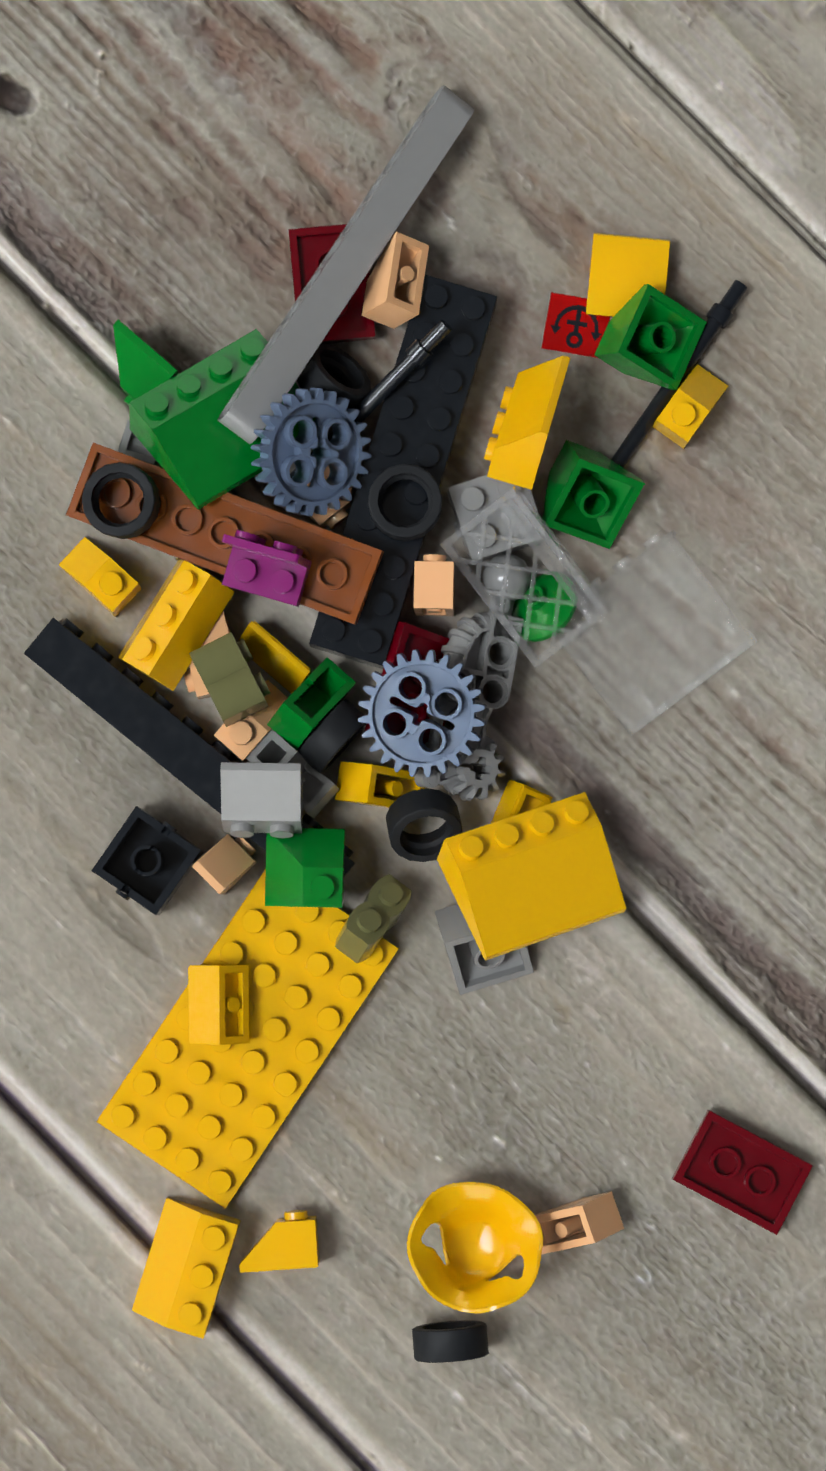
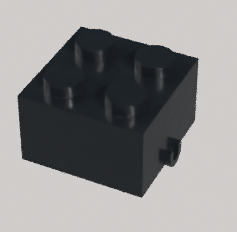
(147, 861)

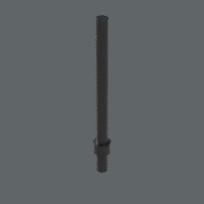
(718, 318)
(417, 354)

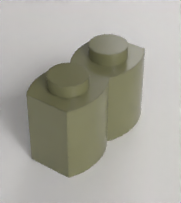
(229, 678)
(373, 918)

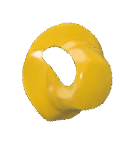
(480, 1236)

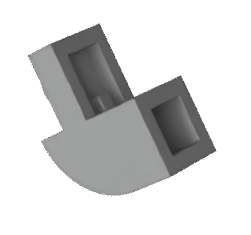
(316, 787)

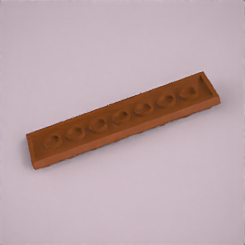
(339, 569)

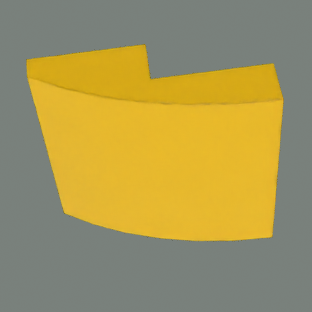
(621, 268)

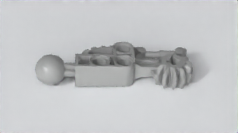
(471, 646)

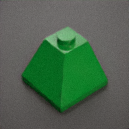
(651, 338)
(138, 364)
(589, 495)
(306, 869)

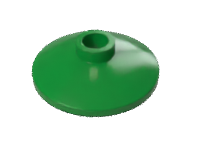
(543, 611)

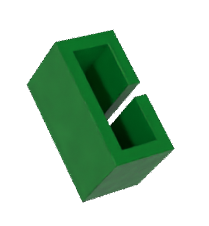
(311, 703)

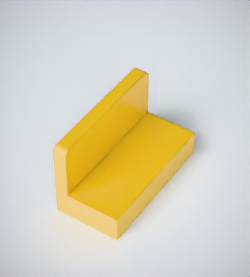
(218, 1004)

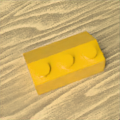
(526, 423)
(176, 624)
(186, 1267)

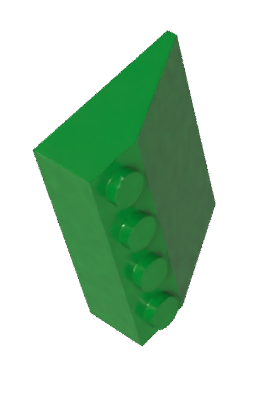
(183, 429)

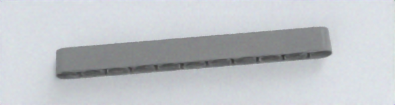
(346, 263)

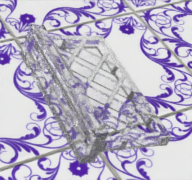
(554, 557)

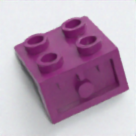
(264, 570)

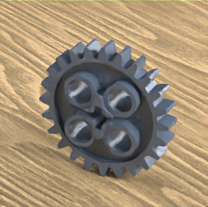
(341, 453)
(435, 680)

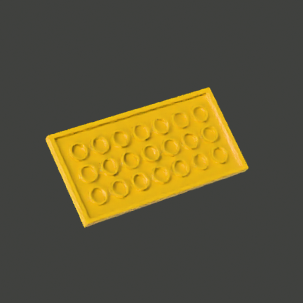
(218, 1106)

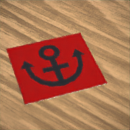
(570, 328)

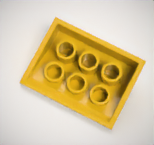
(532, 875)

